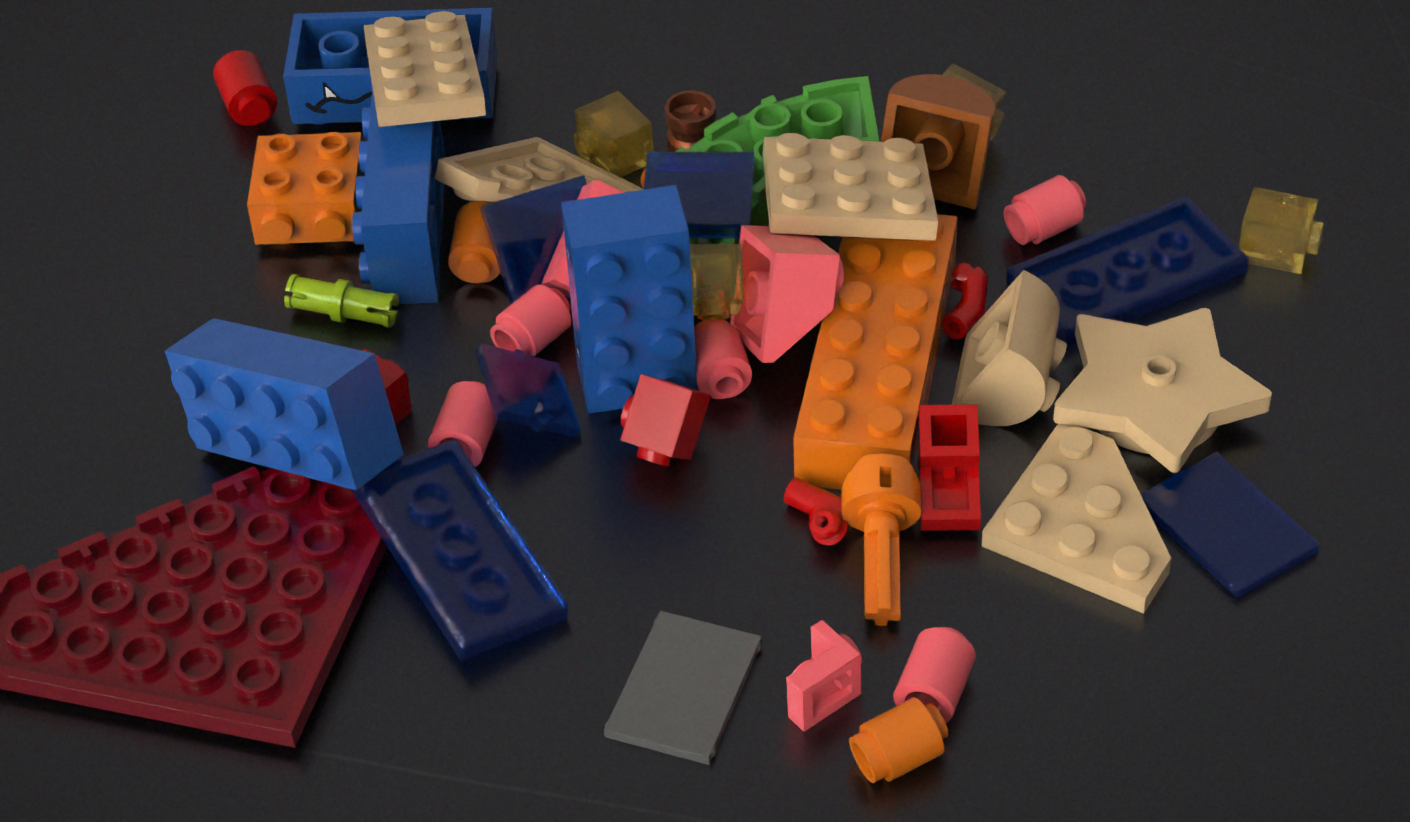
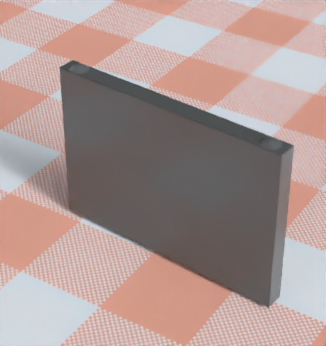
(683, 687)

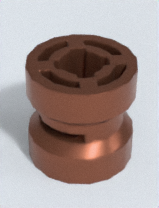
(687, 117)

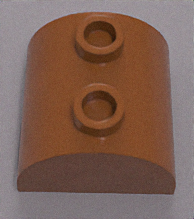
(952, 124)

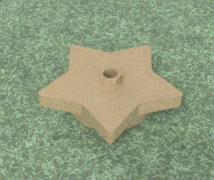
(1157, 385)

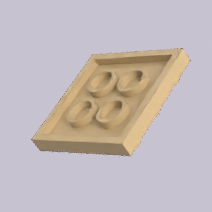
(848, 188)

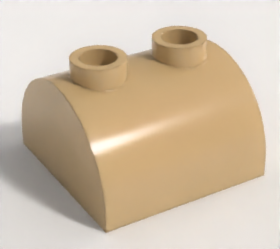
(1011, 355)

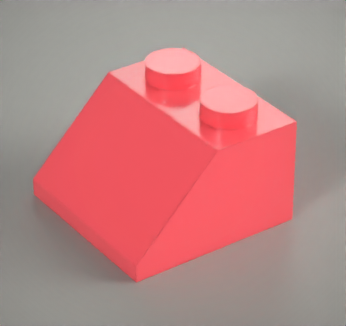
(785, 289)

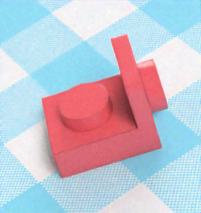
(826, 680)

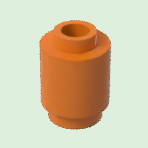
(899, 740)

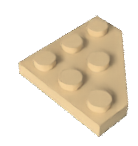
(518, 169)
(1082, 520)

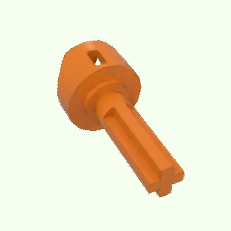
(881, 515)

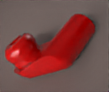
(973, 285)
(823, 509)

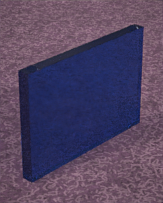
(1228, 524)

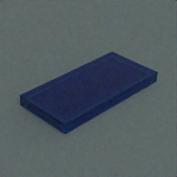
(1136, 265)
(460, 550)

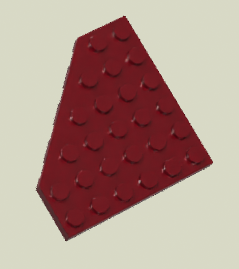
(200, 609)

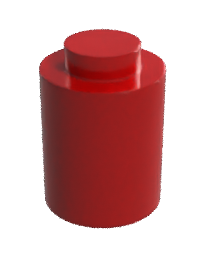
(245, 88)

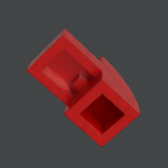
(949, 467)

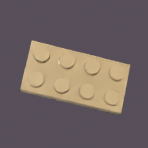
(423, 69)

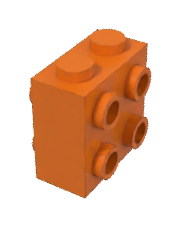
(304, 188)

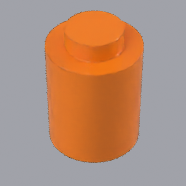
(471, 250)

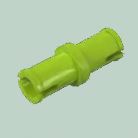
(341, 300)

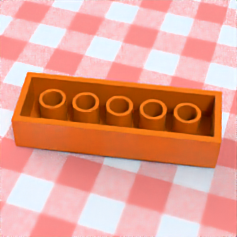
(875, 355)

